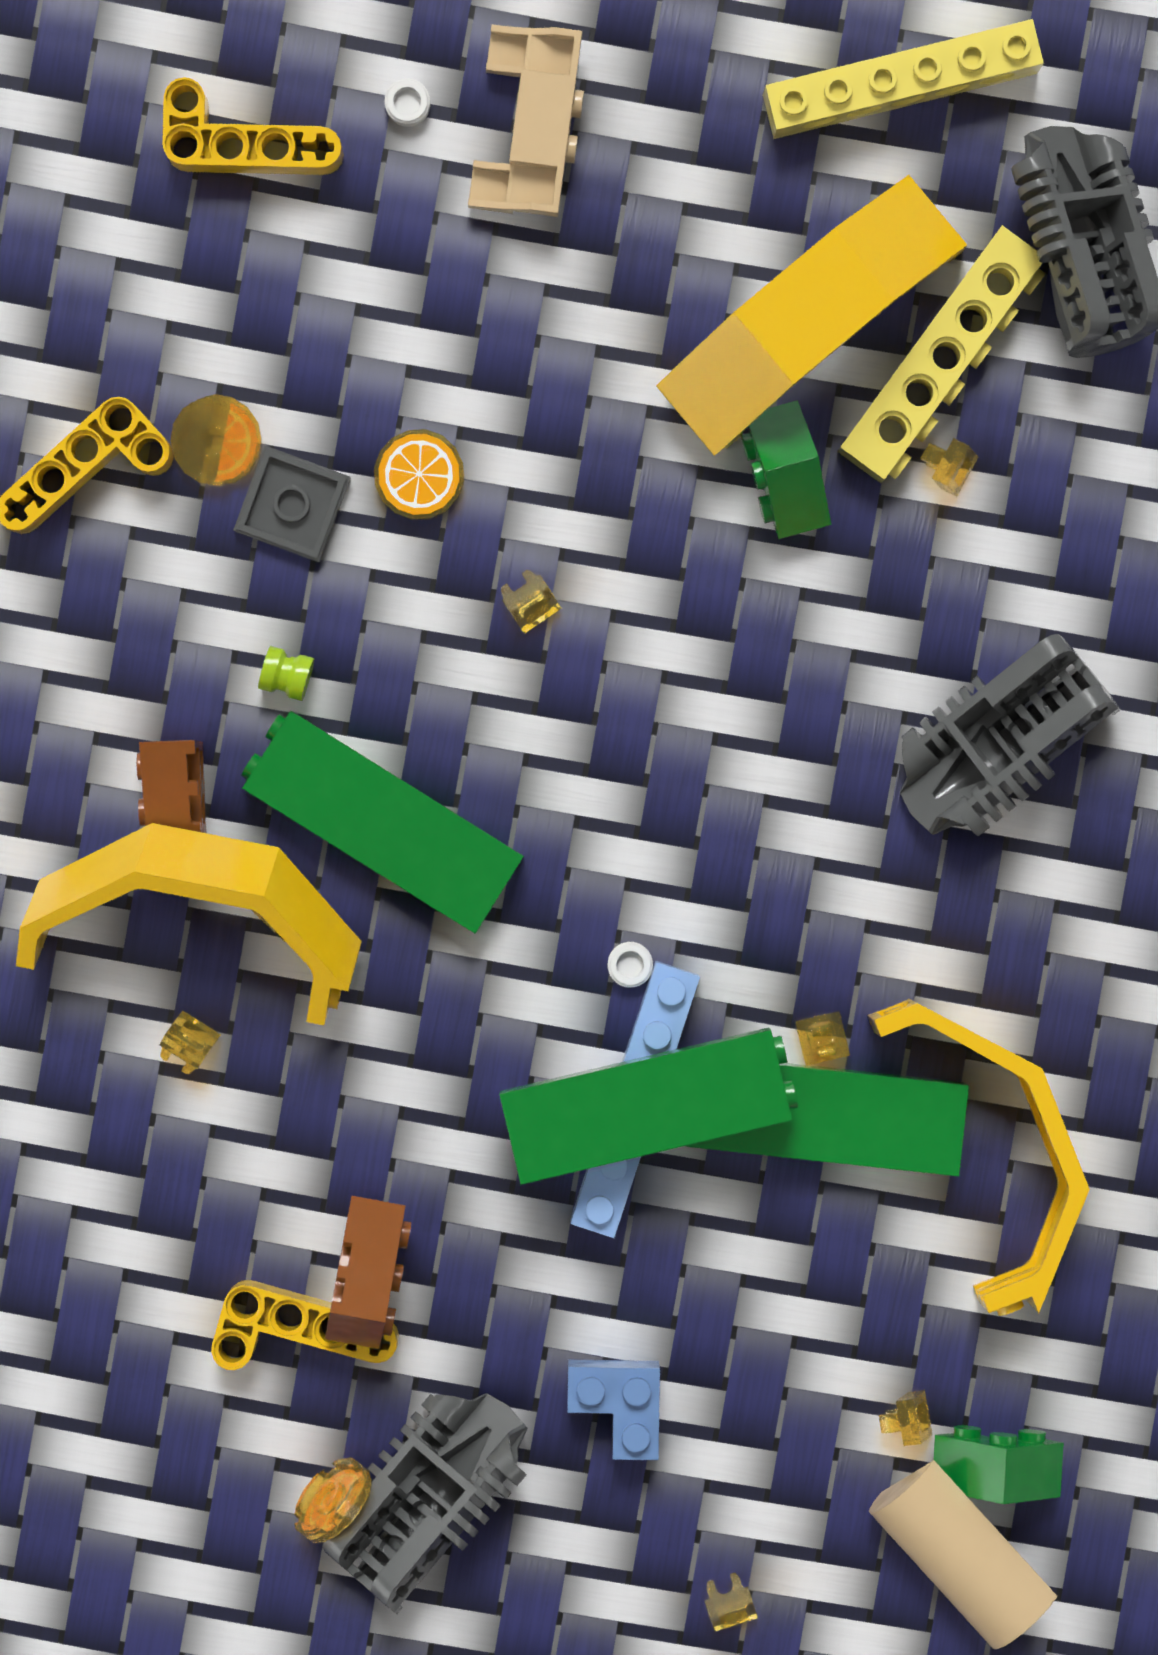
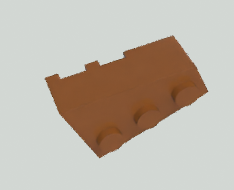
(172, 784)
(368, 1273)

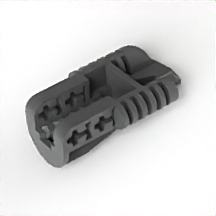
(1089, 228)
(1000, 738)
(430, 1493)

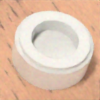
(407, 102)
(630, 964)

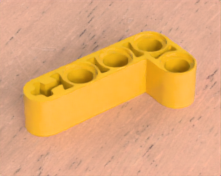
(254, 139)
(78, 473)
(267, 1321)

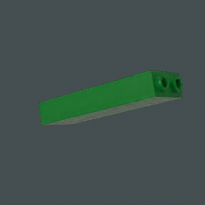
(380, 820)
(648, 1105)
(863, 1121)

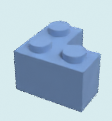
(629, 1393)

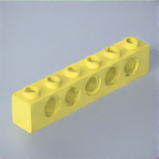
(903, 79)
(1003, 255)

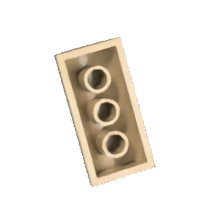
(963, 1554)

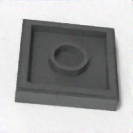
(292, 503)

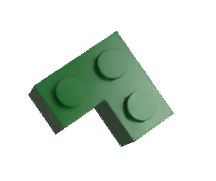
(787, 471)
(1001, 1465)

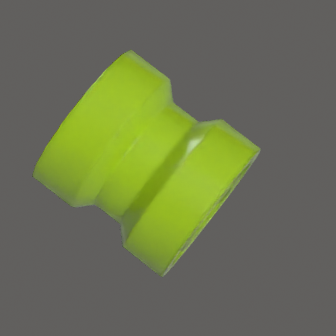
(286, 673)

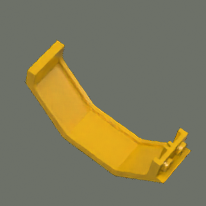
(809, 312)
(206, 870)
(1033, 1279)

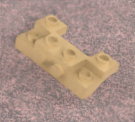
(545, 105)

